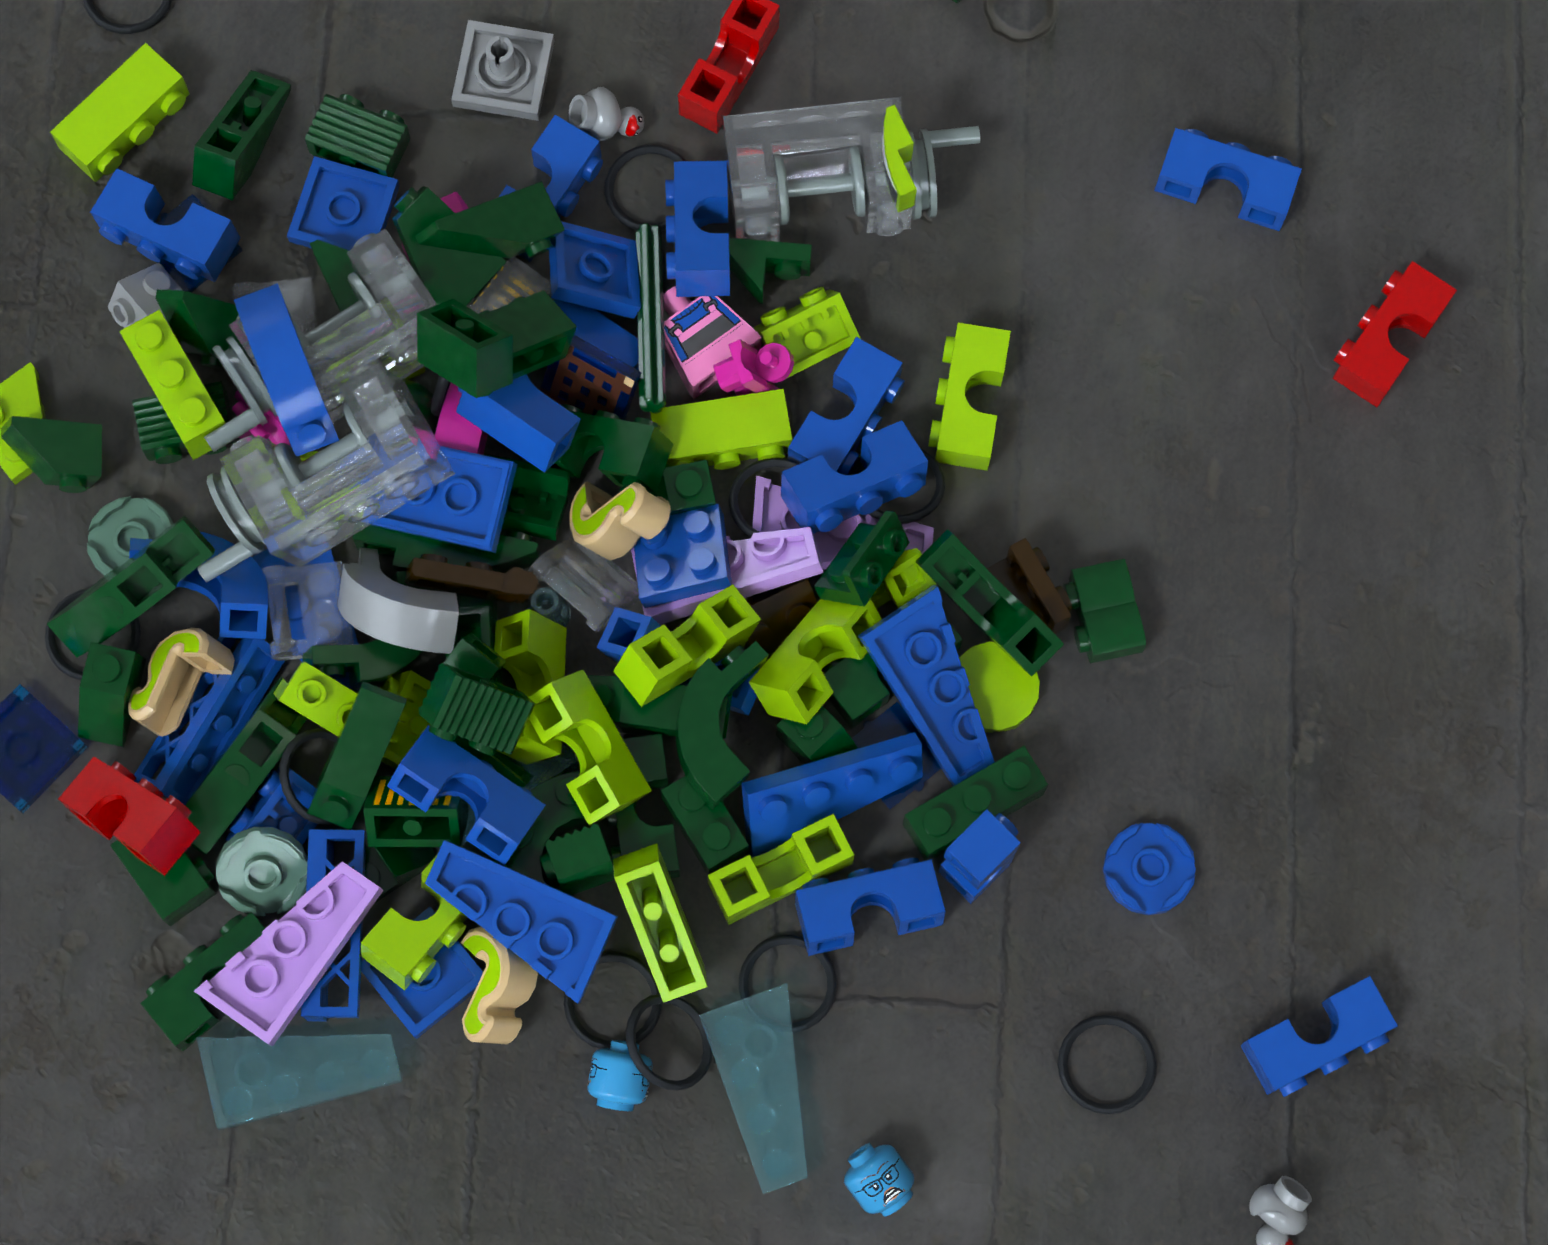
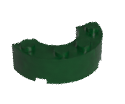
(556, 819)

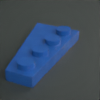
(925, 673)
(838, 784)
(537, 922)

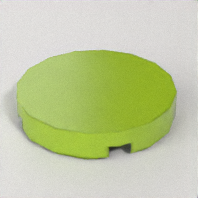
(999, 687)

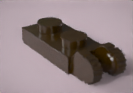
(471, 580)

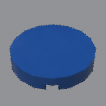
(1149, 868)

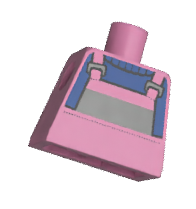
(700, 336)

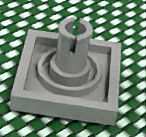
(503, 70)

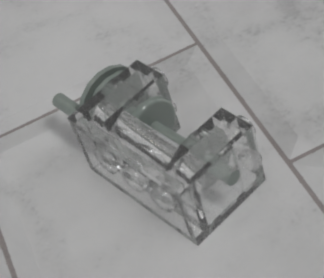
(823, 153)
(370, 331)
(338, 491)

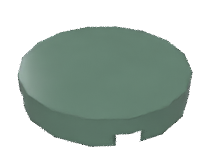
(117, 523)
(262, 871)

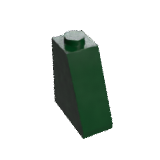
(443, 271)

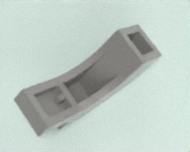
(395, 611)

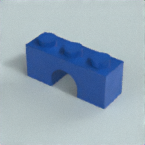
(569, 160)
(1264, 181)
(195, 244)
(699, 257)
(869, 381)
(825, 498)
(445, 769)
(980, 855)
(905, 891)
(1356, 1020)

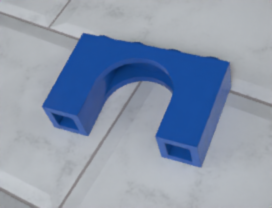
(529, 419)

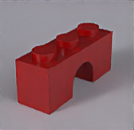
(719, 80)
(1411, 303)
(132, 812)

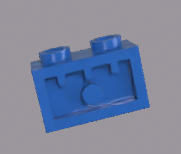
(273, 810)

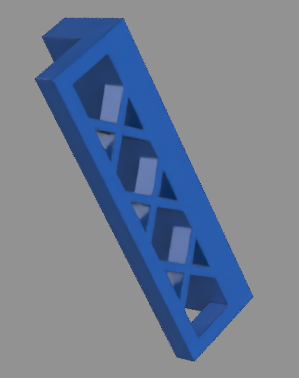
(213, 720)
(318, 866)

